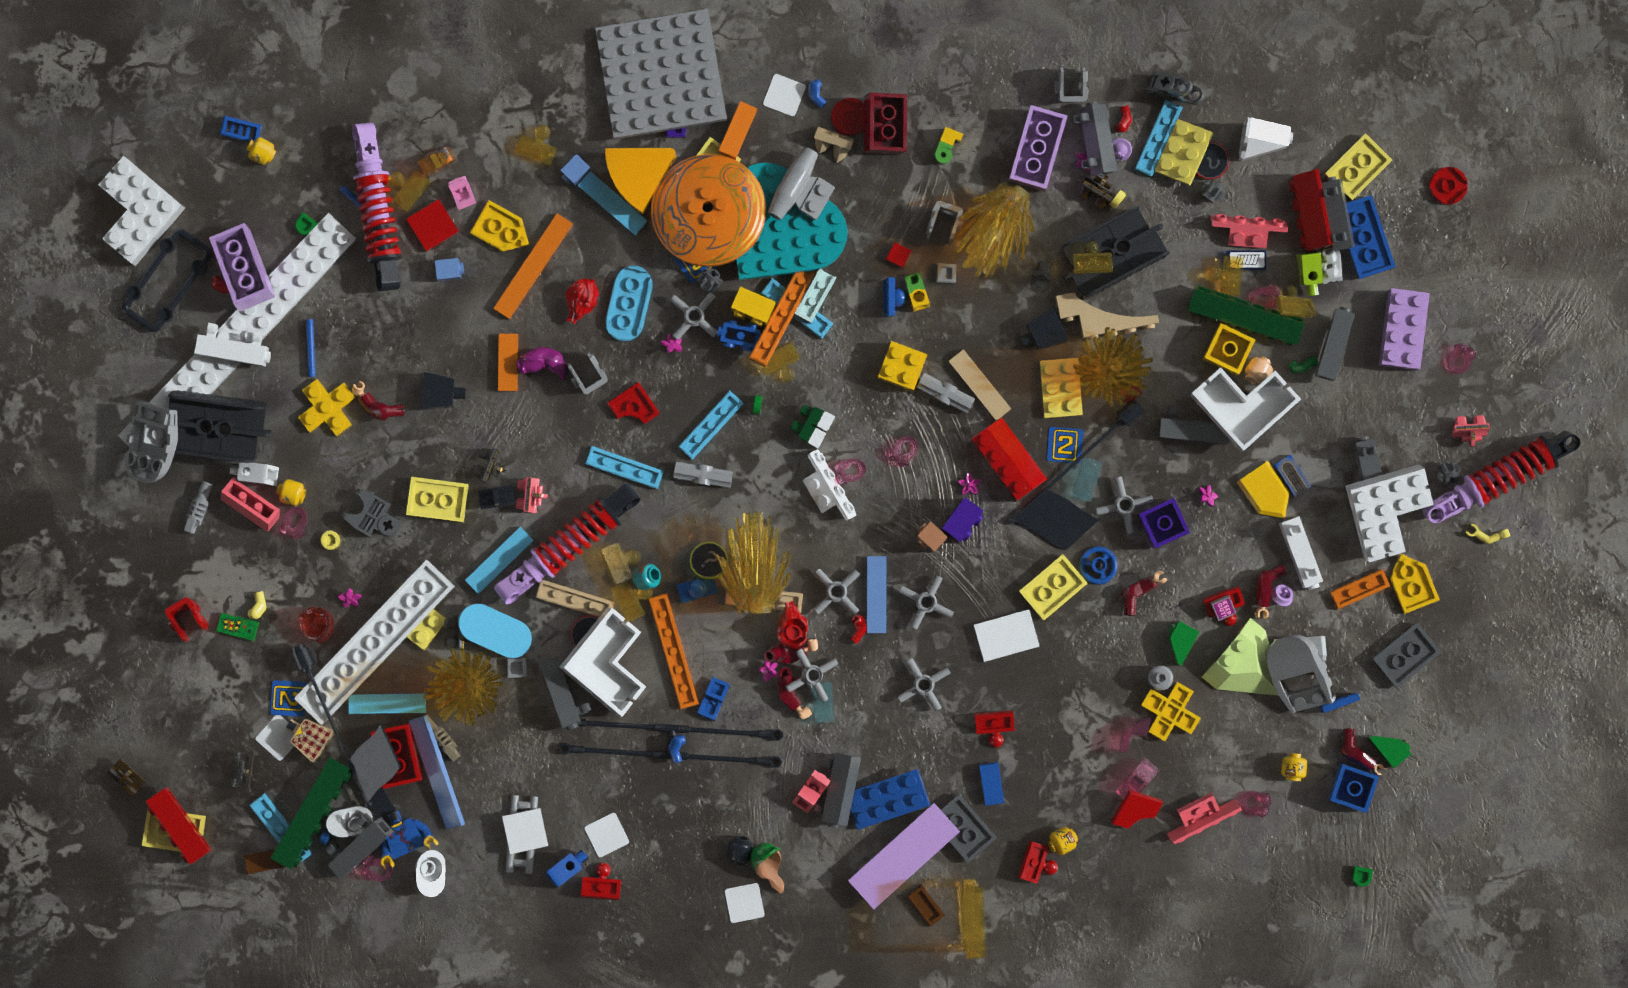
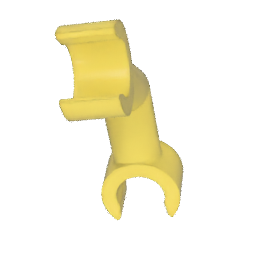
(1489, 539)

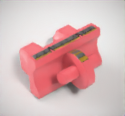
(1470, 432)
(533, 495)

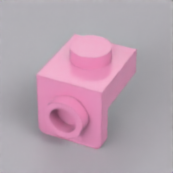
(462, 192)

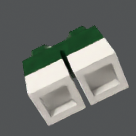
(814, 417)

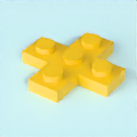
(327, 407)
(1170, 711)

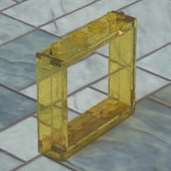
(972, 919)

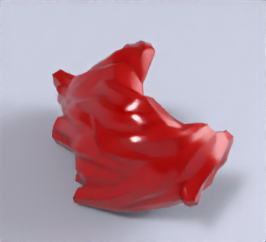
(581, 298)
(792, 627)

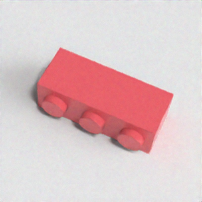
(250, 504)

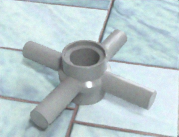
(700, 322)
(1116, 506)
(843, 585)
(922, 610)
(804, 679)
(931, 679)

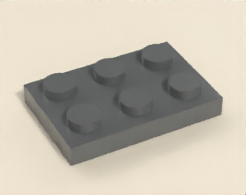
(1406, 655)
(973, 833)

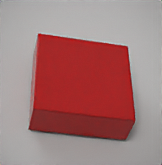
(898, 255)

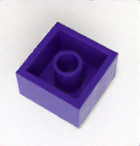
(962, 520)
(1163, 523)

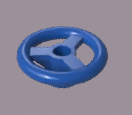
(1103, 578)

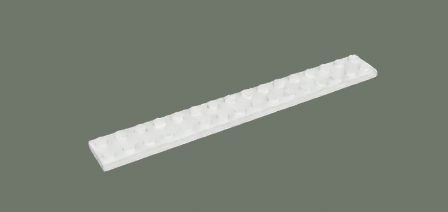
(289, 283)

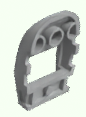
(144, 460)
(1294, 657)

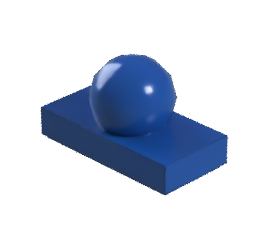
(892, 297)
(696, 589)

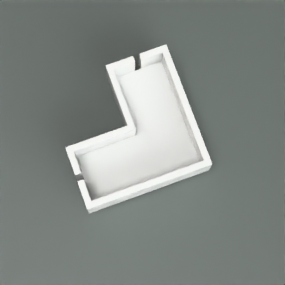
(147, 214)
(1240, 415)
(1377, 504)
(596, 663)

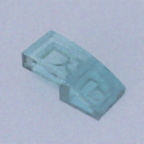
(1087, 479)
(824, 710)

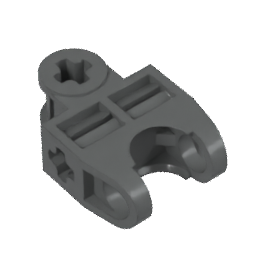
(1174, 87)
(373, 516)

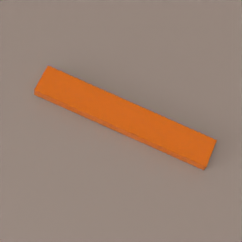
(533, 266)
(781, 317)
(673, 651)

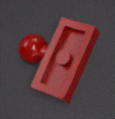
(1236, 598)
(994, 723)
(1035, 861)
(601, 887)

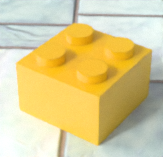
(753, 307)
(1228, 349)
(902, 366)

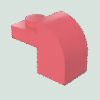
(811, 791)

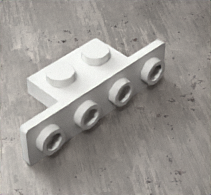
(825, 487)

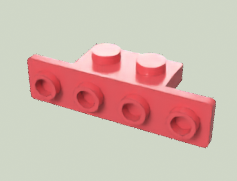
(1248, 231)
(1201, 815)

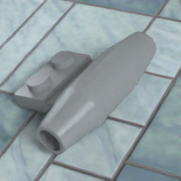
(799, 188)

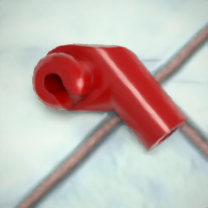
(1125, 121)
(219, 285)
(860, 628)

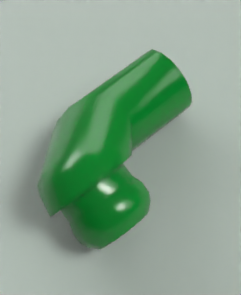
(1303, 367)

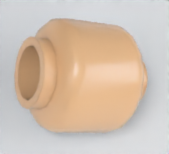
(1258, 370)

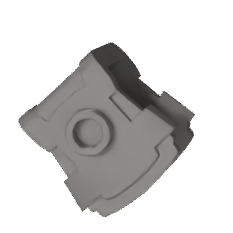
(1059, 87)
(947, 210)
(577, 382)

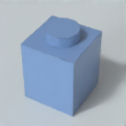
(575, 170)
(449, 269)

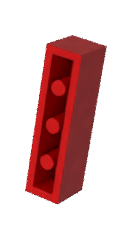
(178, 825)

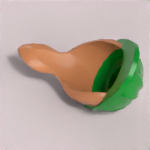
(766, 862)

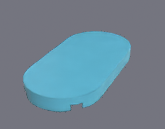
(628, 303)
(494, 630)

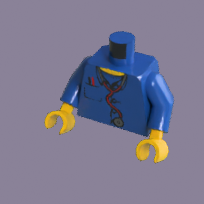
(406, 837)

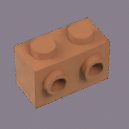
(930, 536)

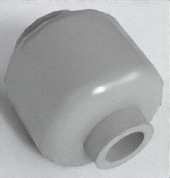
(1160, 678)

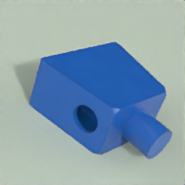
(559, 874)

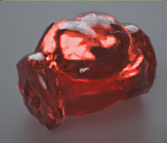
(316, 624)

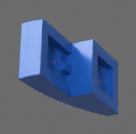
(713, 699)
(991, 783)

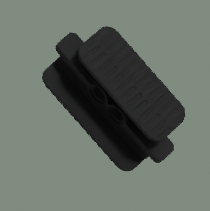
(1142, 250)
(241, 415)

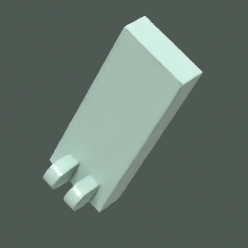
(815, 296)

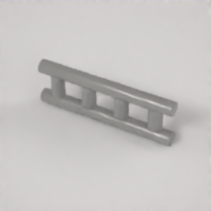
(511, 862)

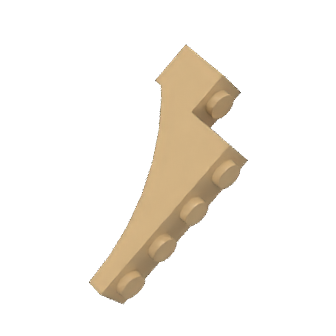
(1094, 321)

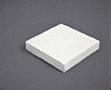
(525, 831)

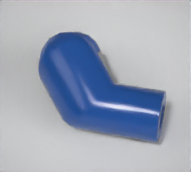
(814, 93)
(674, 747)

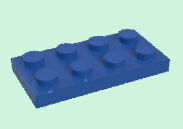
(1371, 247)
(889, 799)

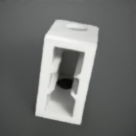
(255, 473)

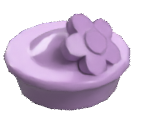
(1122, 149)
(1282, 595)

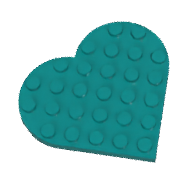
(796, 240)

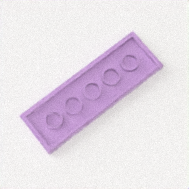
(903, 856)

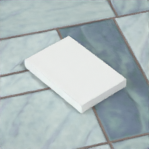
(1006, 635)

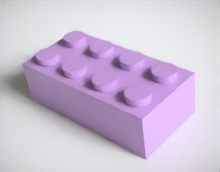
(1037, 148)
(242, 267)
(1404, 329)

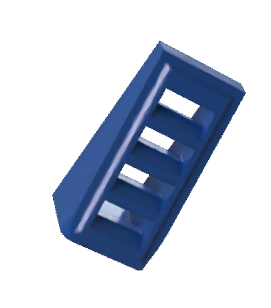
(223, 127)

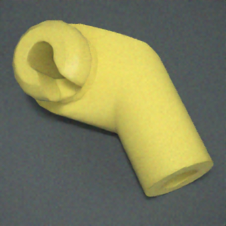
(259, 608)

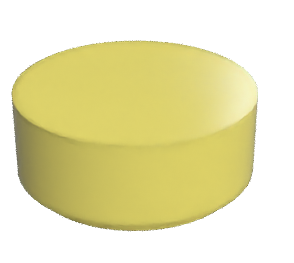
(1117, 200)
(330, 540)

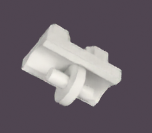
(1331, 266)

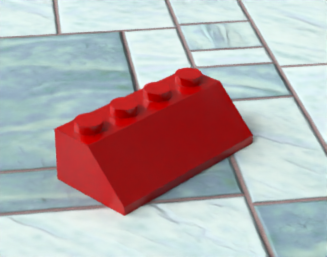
(1311, 211)
(1008, 459)

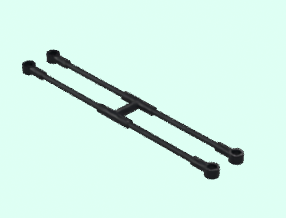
(672, 730)

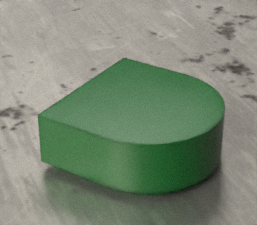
(305, 224)
(757, 405)
(1361, 876)

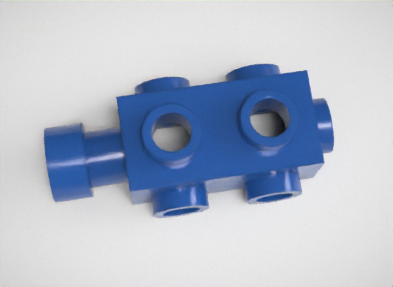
(740, 334)

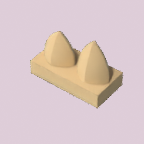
(840, 142)

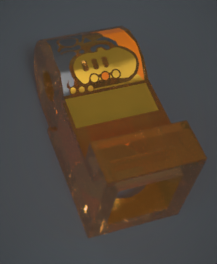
(436, 161)

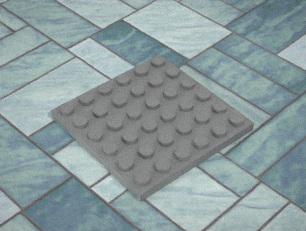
(661, 74)

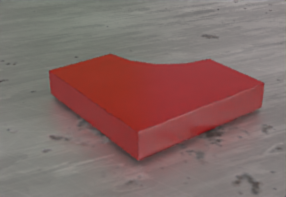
(634, 403)
(1136, 807)

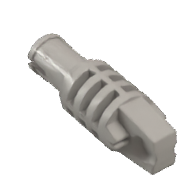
(198, 508)

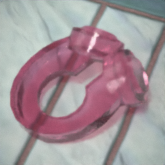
(1271, 290)
(1458, 349)
(894, 452)
(844, 478)
(298, 531)
(1260, 811)
(367, 873)

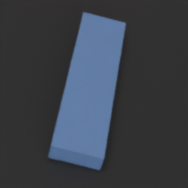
(876, 594)

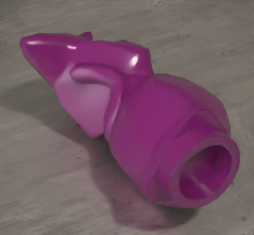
(541, 358)

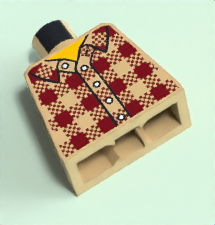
(309, 737)

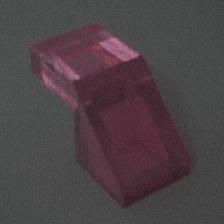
(1140, 728)
(1139, 778)

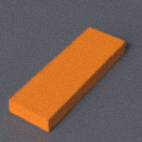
(737, 130)
(508, 362)
(1359, 589)

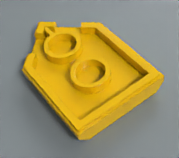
(500, 228)
(1265, 491)
(1412, 584)

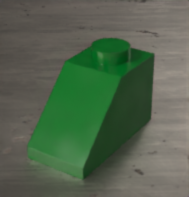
(1181, 640)
(1391, 749)

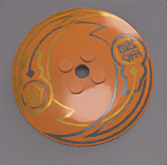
(708, 236)

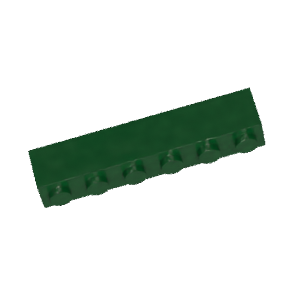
(1246, 315)
(311, 813)

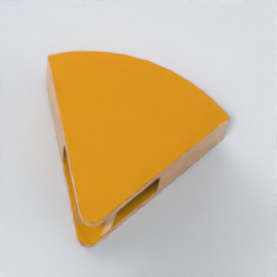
(638, 172)

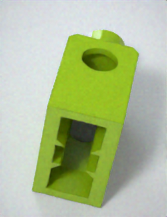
(1308, 263)

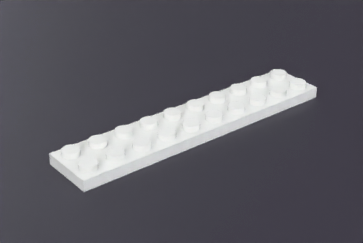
(375, 641)

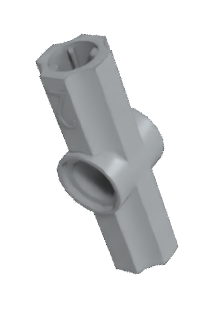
(945, 393)
(703, 474)

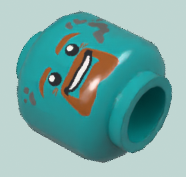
(646, 577)

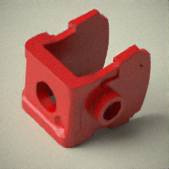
(180, 607)

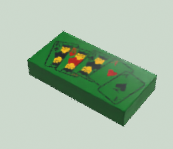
(237, 626)

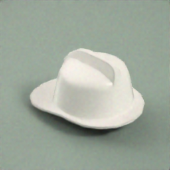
(344, 823)
(430, 873)

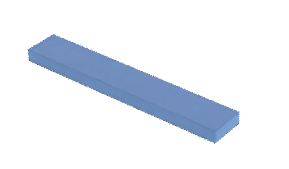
(436, 772)

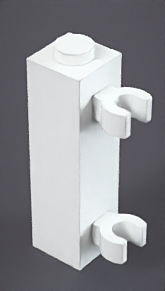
(232, 350)
(1301, 553)

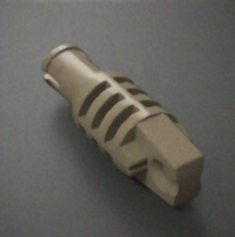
(444, 741)

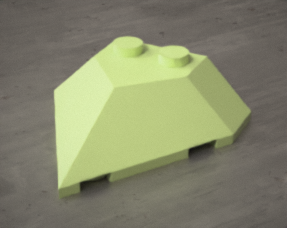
(1243, 663)

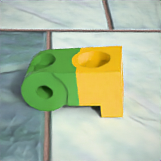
(943, 152)
(917, 292)

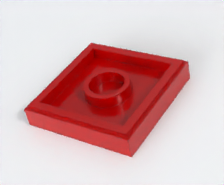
(432, 225)

